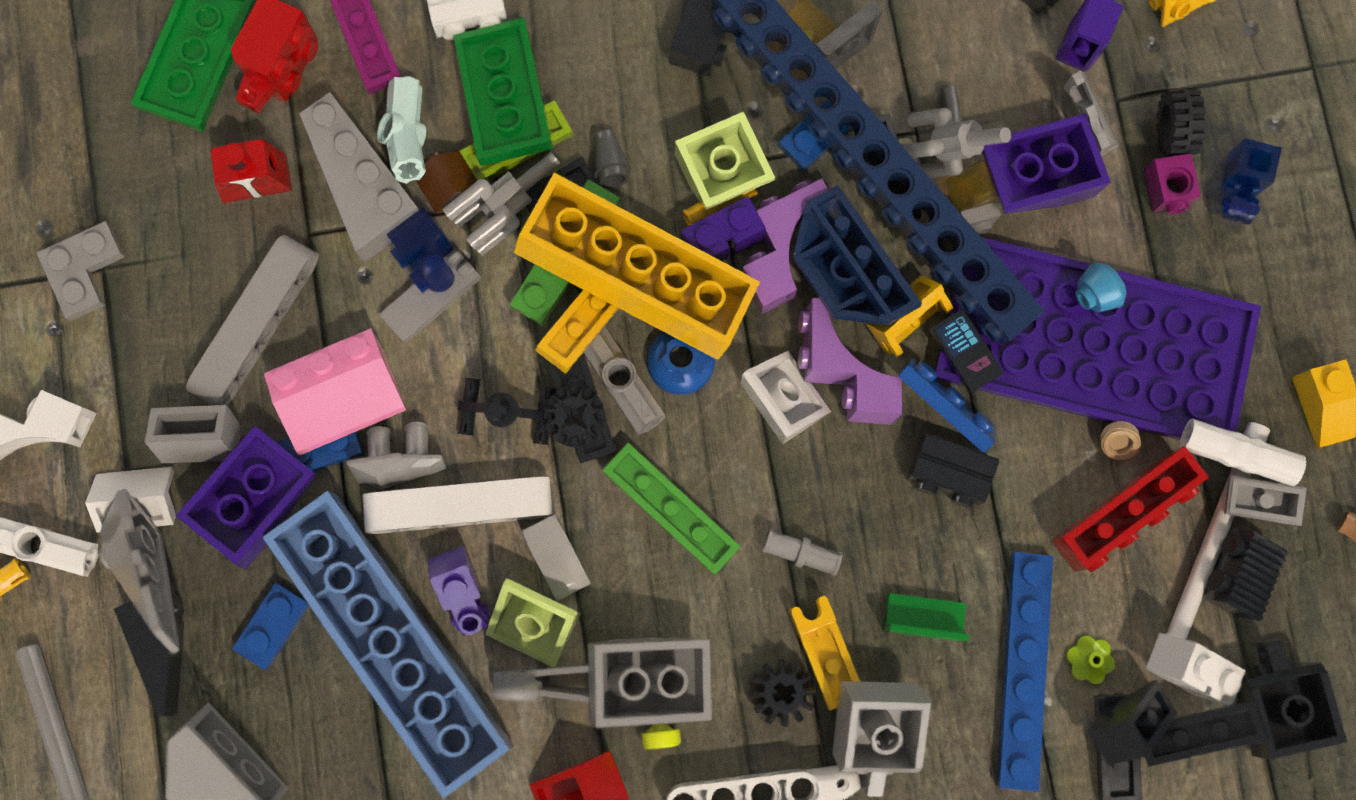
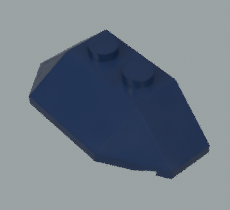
(849, 264)

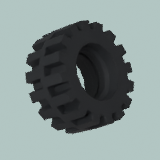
(1181, 121)

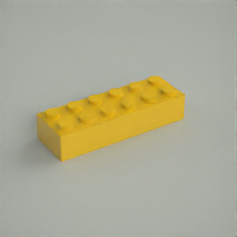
(636, 266)

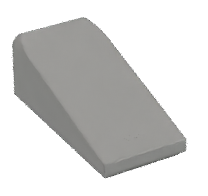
(1265, 501)
(556, 557)

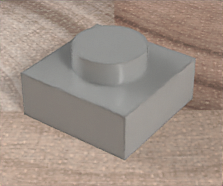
(982, 217)

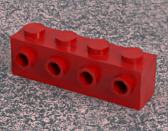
(1130, 509)

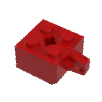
(272, 53)

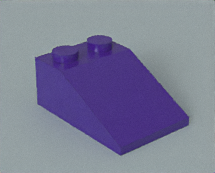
(1047, 166)
(247, 497)

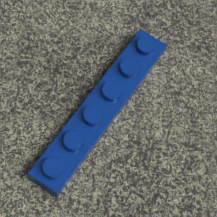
(1025, 672)

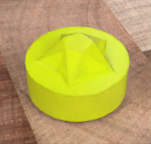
(660, 737)

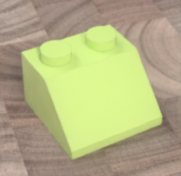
(723, 161)

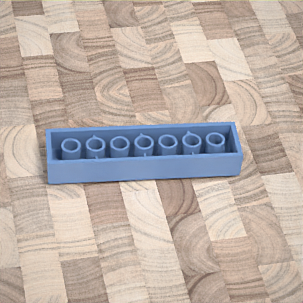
(388, 643)

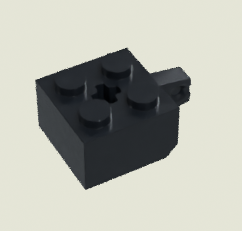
(1306, 687)

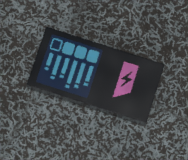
(966, 351)

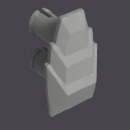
(388, 469)

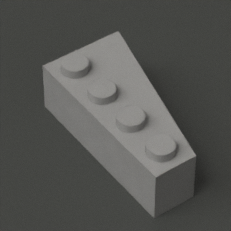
(357, 177)

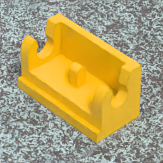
(932, 299)

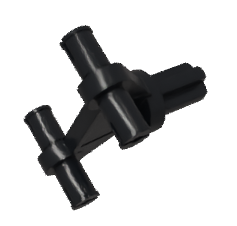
(501, 410)

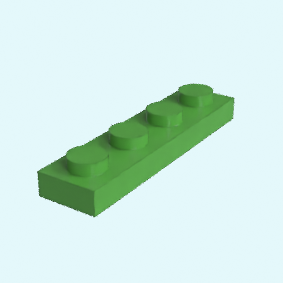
(544, 289)
(671, 509)

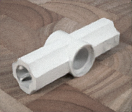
(55, 549)

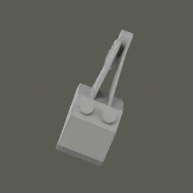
(628, 682)
(216, 764)

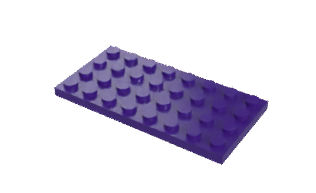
(1148, 363)

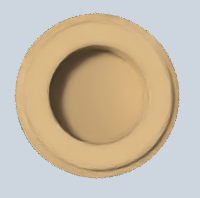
(1120, 440)

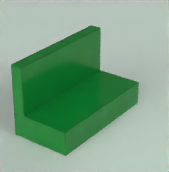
(925, 617)

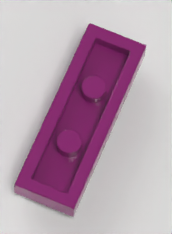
(366, 43)

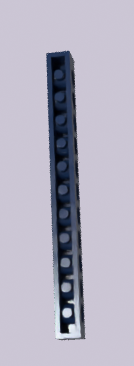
(895, 165)

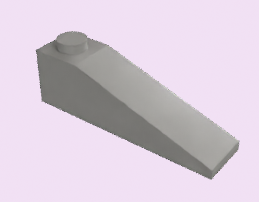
(138, 560)

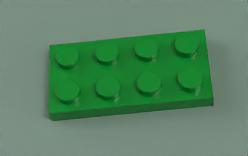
(191, 60)
(502, 92)

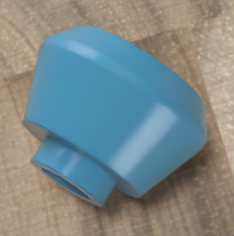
(1100, 288)

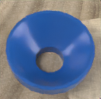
(672, 378)

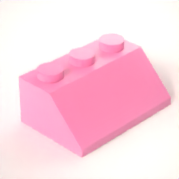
(334, 391)

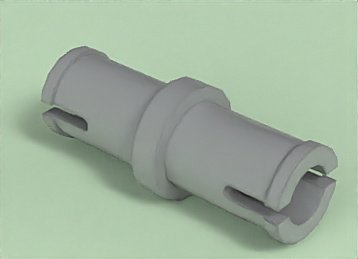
(802, 552)

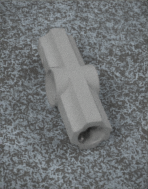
(632, 397)

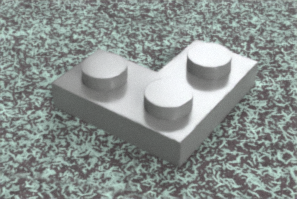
(71, 264)

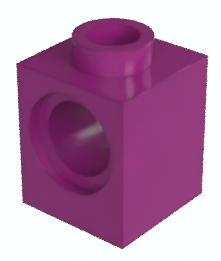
(1179, 170)

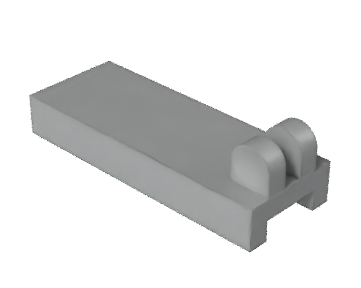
(415, 310)

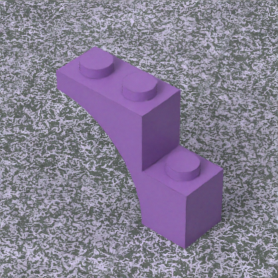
(781, 221)
(824, 359)

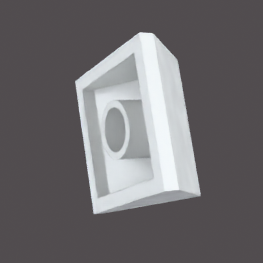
(783, 396)

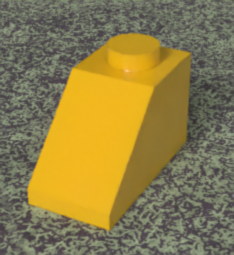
(1328, 402)

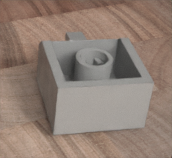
(880, 731)

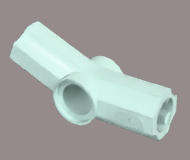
(402, 129)

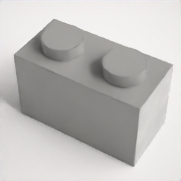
(192, 433)

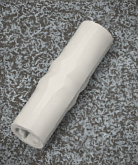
(1243, 452)

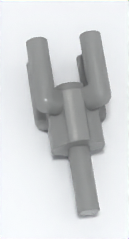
(951, 141)
(498, 202)

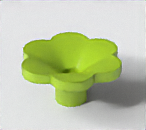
(1082, 657)

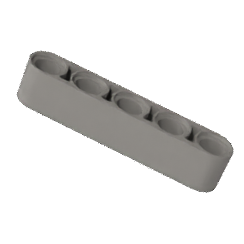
(252, 322)

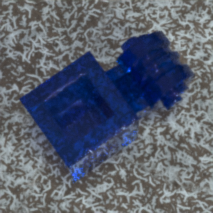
(1247, 173)
(423, 248)

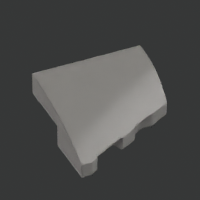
(1086, 102)

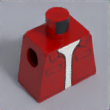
(246, 171)

